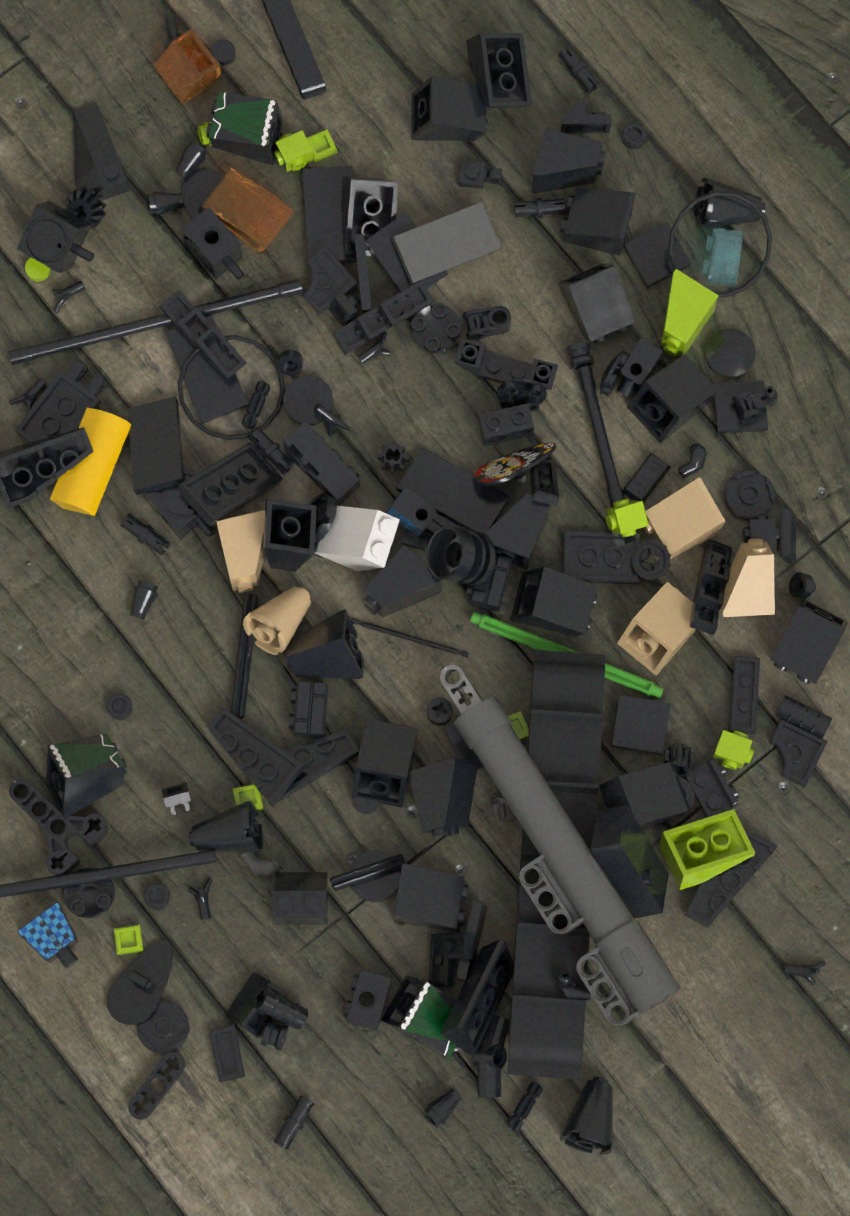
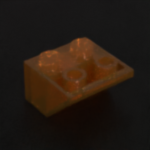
(188, 66)

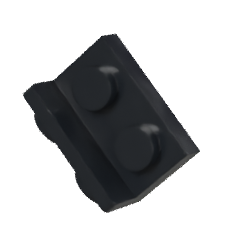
(712, 788)

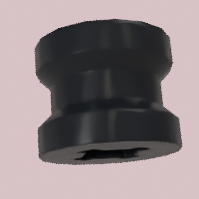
(579, 355)
(438, 716)
(275, 1035)

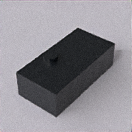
(630, 861)

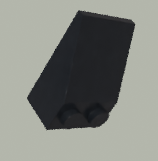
(500, 69)
(366, 208)

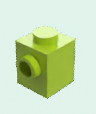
(293, 151)
(626, 517)
(733, 749)

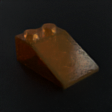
(248, 210)

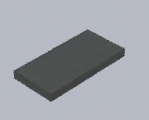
(446, 243)

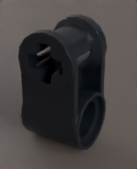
(484, 321)

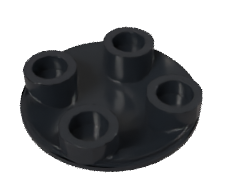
(436, 328)
(730, 353)
(611, 372)
(520, 392)
(89, 899)

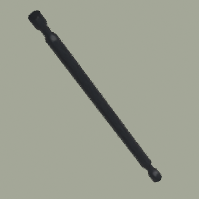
(411, 638)

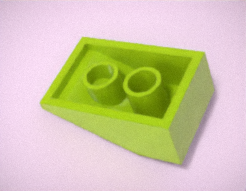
(705, 848)

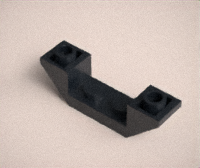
(500, 369)

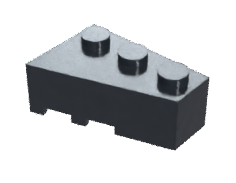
(321, 463)

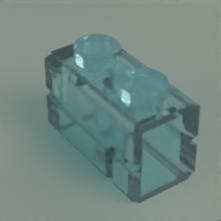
(723, 257)

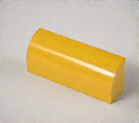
(86, 482)

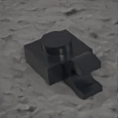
(474, 174)

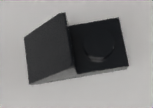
(578, 122)

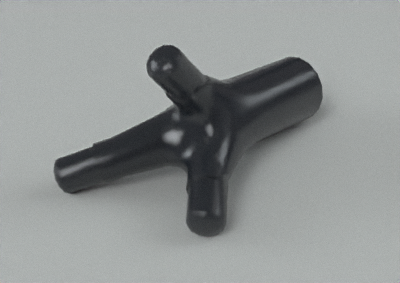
(172, 30)
(66, 293)
(375, 350)
(30, 394)
(330, 419)
(202, 899)
(804, 971)

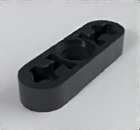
(138, 1097)

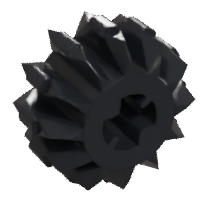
(86, 205)

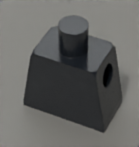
(644, 358)

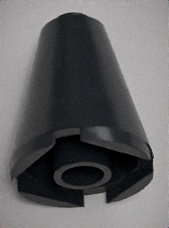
(725, 209)
(229, 831)
(591, 1119)

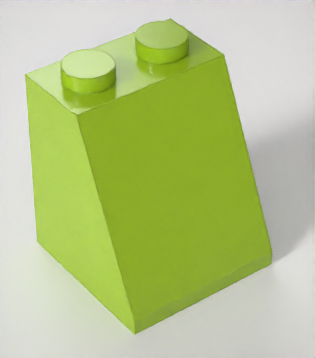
(686, 313)

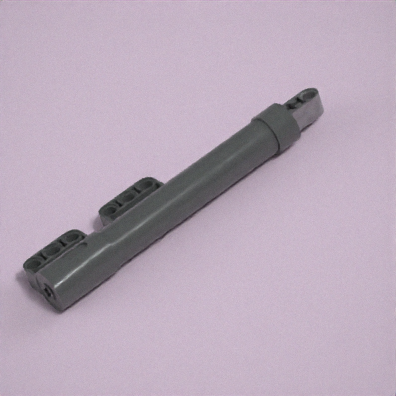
(565, 863)

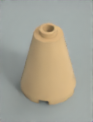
(278, 619)

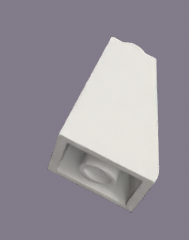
(359, 538)

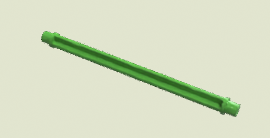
(539, 643)

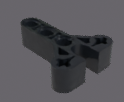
(74, 826)

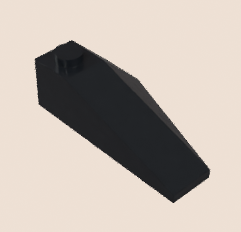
(95, 156)
(37, 464)

